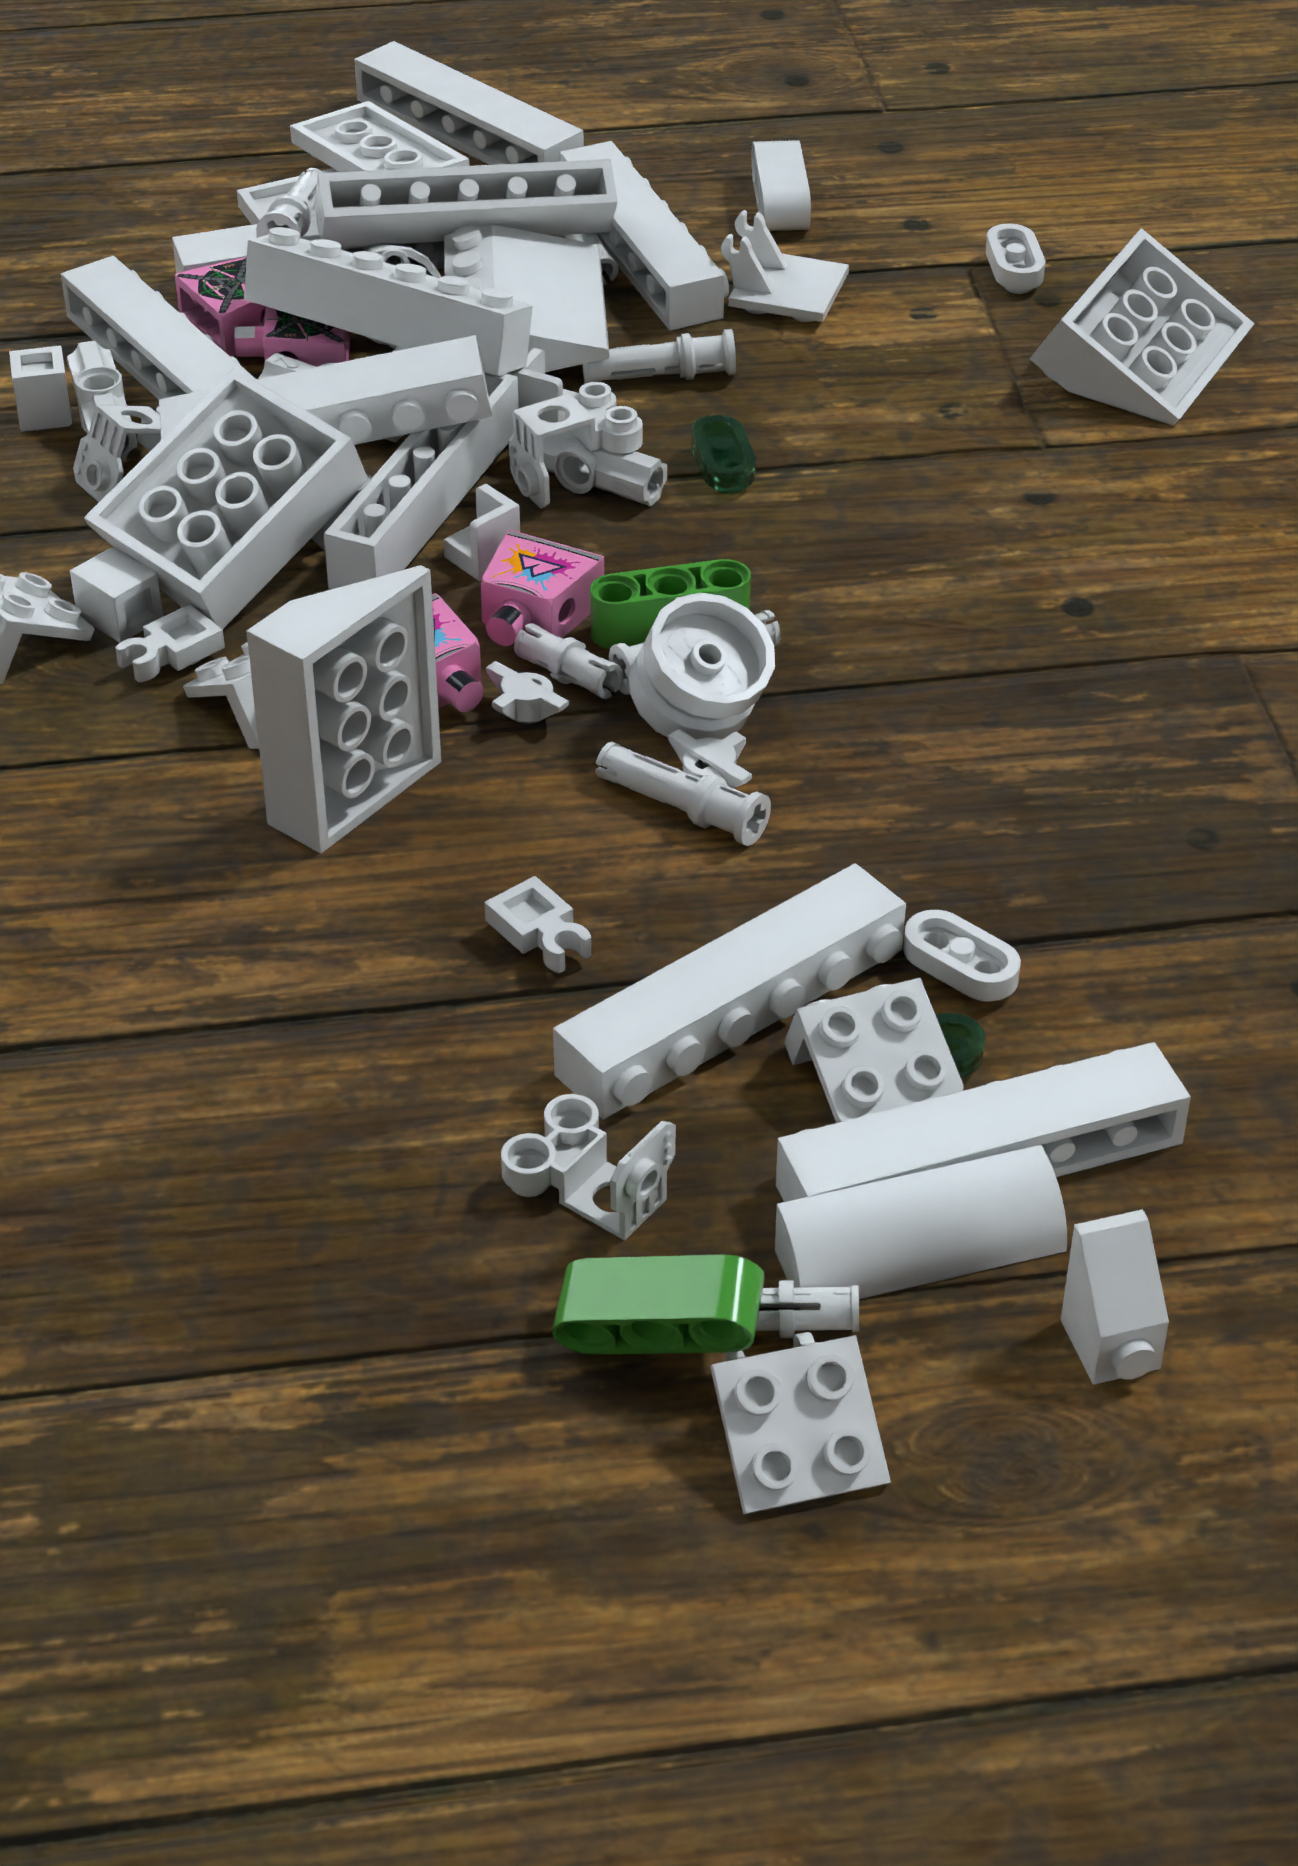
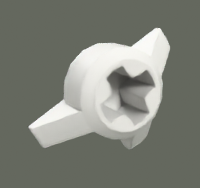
(525, 695)
(711, 756)

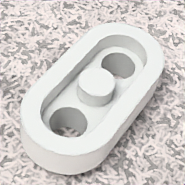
(1015, 257)
(962, 955)

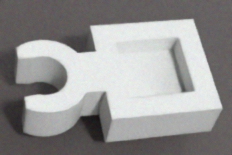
(174, 639)
(535, 917)

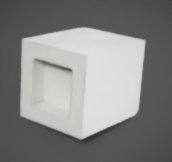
(537, 386)
(40, 388)
(476, 545)
(116, 594)

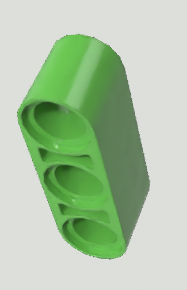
(629, 602)
(659, 1304)

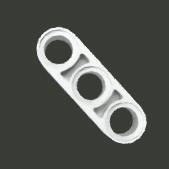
(781, 185)

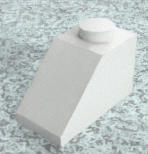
(1115, 1298)

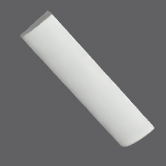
(924, 1225)

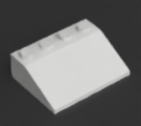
(543, 270)
(1143, 335)
(230, 496)
(345, 703)

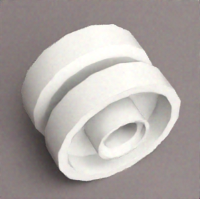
(702, 667)

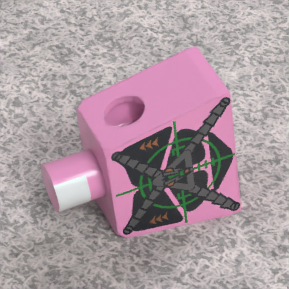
(215, 301)
(294, 338)

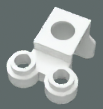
(588, 416)
(99, 453)
(576, 1163)

